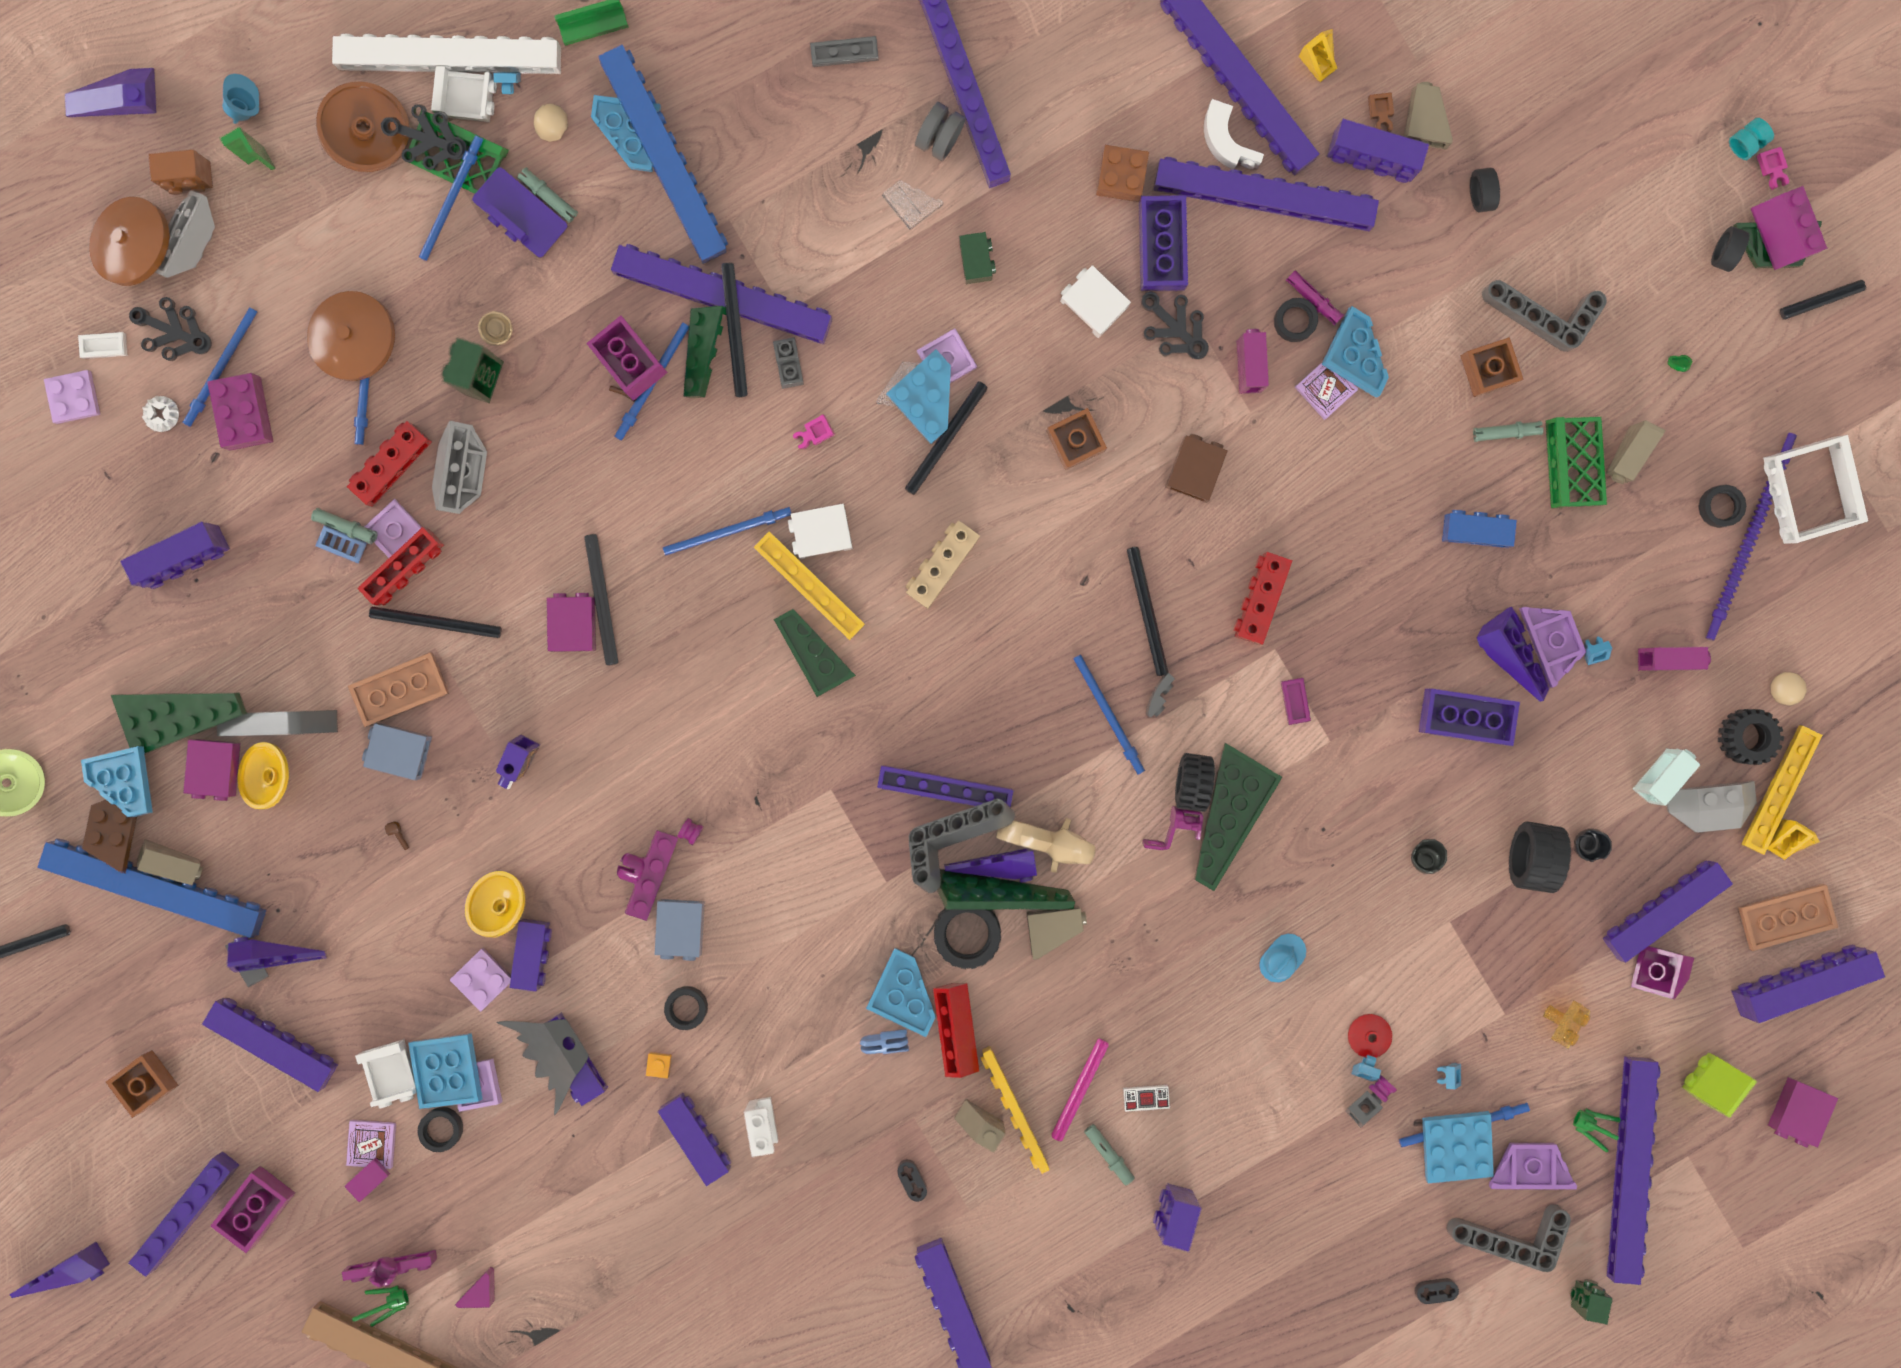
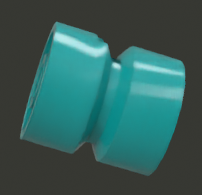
(1751, 138)

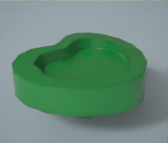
(1680, 363)

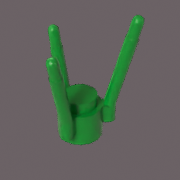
(1585, 1122)
(397, 1301)

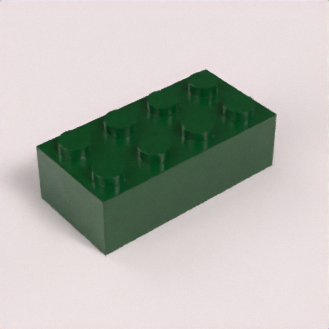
(472, 370)

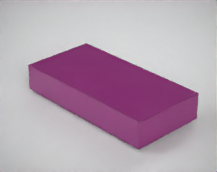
(1295, 701)

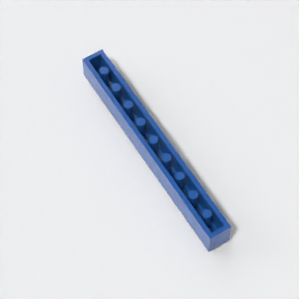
(662, 154)
(171, 895)

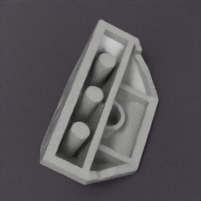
(189, 234)
(458, 468)
(1714, 806)

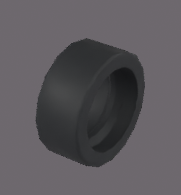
(1485, 189)
(1730, 249)
(1306, 306)
(1737, 498)
(685, 1025)
(428, 1142)

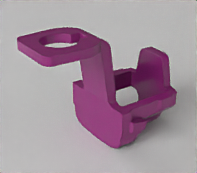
(1178, 821)

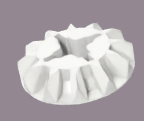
(170, 413)

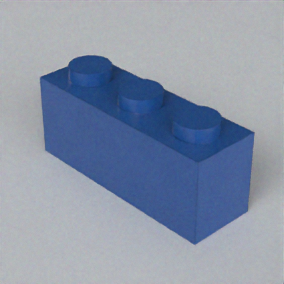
(1479, 529)

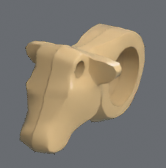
(1061, 845)

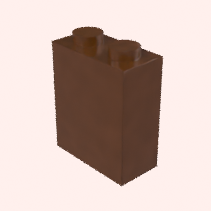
(1196, 468)

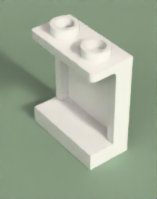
(463, 95)
(1095, 300)
(820, 531)
(388, 1073)
(761, 1126)

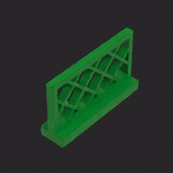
(487, 147)
(1560, 462)

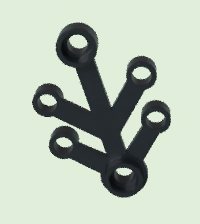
(428, 137)
(1177, 328)
(173, 331)

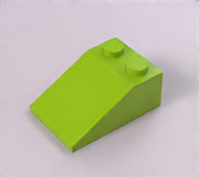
(1718, 1084)

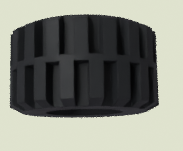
(1768, 736)
(1195, 782)

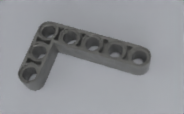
(1544, 316)
(281, 723)
(950, 830)
(1513, 1245)

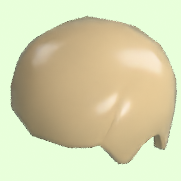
(550, 122)
(495, 328)
(1788, 688)

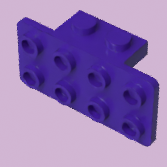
(519, 212)

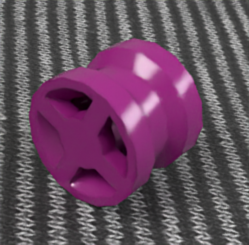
(690, 831)
(1382, 1088)

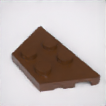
(109, 835)

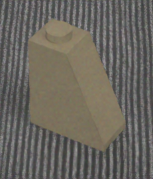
(1427, 117)
(1634, 451)
(168, 863)
(1053, 928)
(981, 1125)

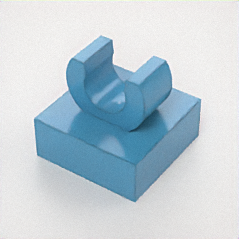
(507, 80)
(1598, 652)
(1366, 1069)
(1453, 1075)

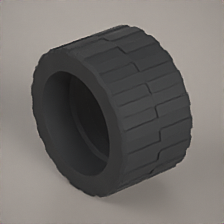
(1539, 857)
(961, 960)

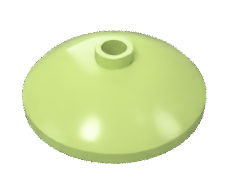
(26, 782)

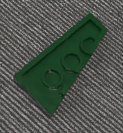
(702, 337)
(816, 659)

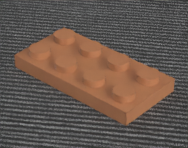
(398, 689)
(1788, 917)

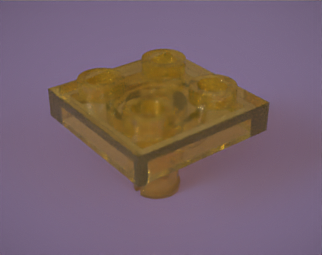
(1569, 1023)

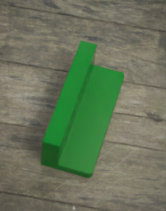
(591, 21)
(246, 147)

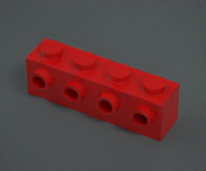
(389, 463)
(401, 566)
(1263, 598)
(956, 1030)

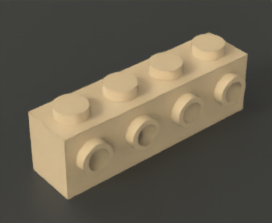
(943, 564)

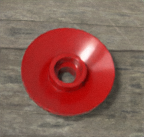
(1360, 1031)

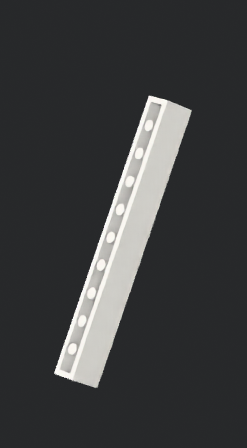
(454, 53)

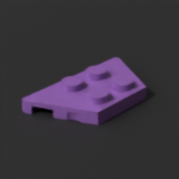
(1554, 640)
(1532, 1168)

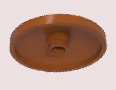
(351, 126)
(129, 241)
(351, 336)

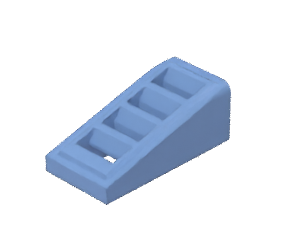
(322, 539)

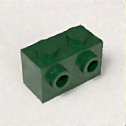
(976, 257)
(1591, 1301)

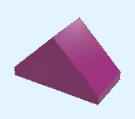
(481, 1293)

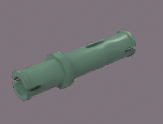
(540, 189)
(1508, 431)
(352, 529)
(1114, 1162)

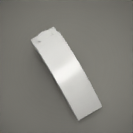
(1221, 143)

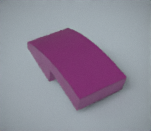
(367, 1180)

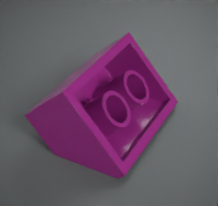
(1788, 228)

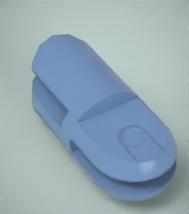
(885, 1042)

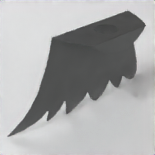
(553, 1059)

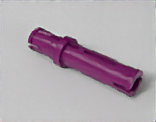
(1312, 295)

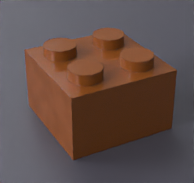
(180, 171)
(1122, 173)
(1491, 367)
(1076, 439)
(142, 1083)

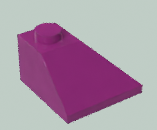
(1662, 972)

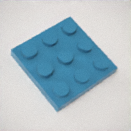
(445, 1071)
(1458, 1147)

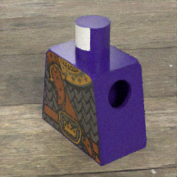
(516, 760)

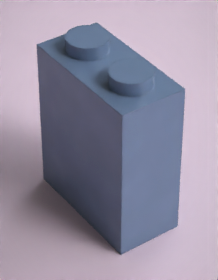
(396, 751)
(679, 929)

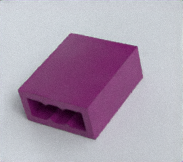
(1252, 362)
(571, 623)
(1673, 658)
(211, 769)
(1802, 1113)

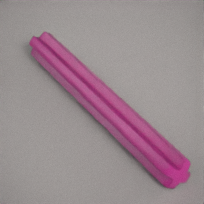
(1079, 1090)

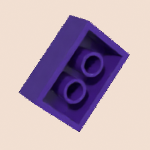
(1177, 1216)

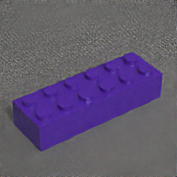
(1807, 983)

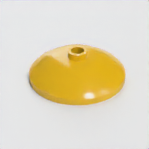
(263, 775)
(486, 902)

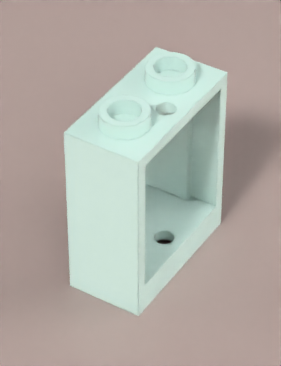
(1667, 776)

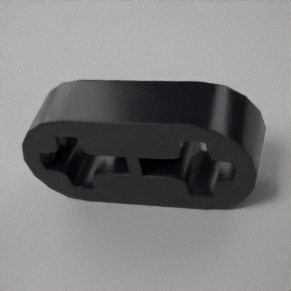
(907, 1182)
(1436, 1296)

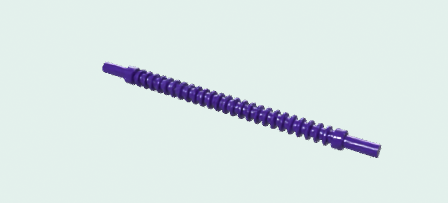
(1720, 613)

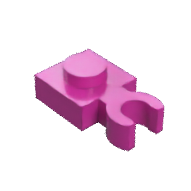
(1772, 164)
(817, 432)

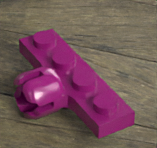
(647, 873)
(386, 1269)

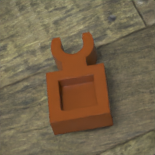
(1381, 108)

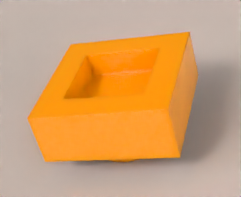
(658, 1065)

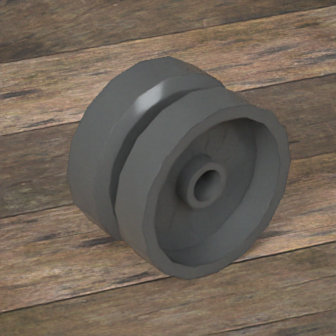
(940, 131)

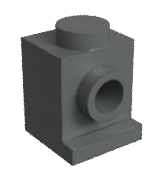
(1370, 1100)

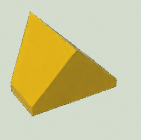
(1319, 55)
(1791, 838)

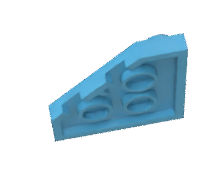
(616, 127)
(1357, 353)
(925, 396)
(121, 779)
(903, 995)

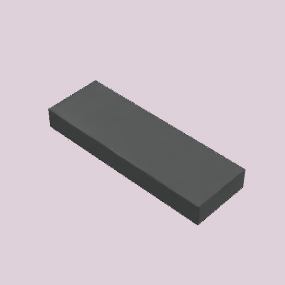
(844, 51)

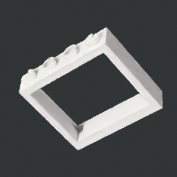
(1847, 483)

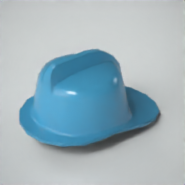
(240, 97)
(1283, 958)

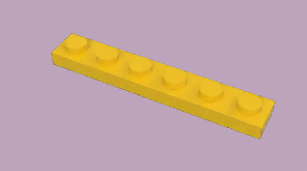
(809, 585)
(1781, 789)
(1018, 1118)

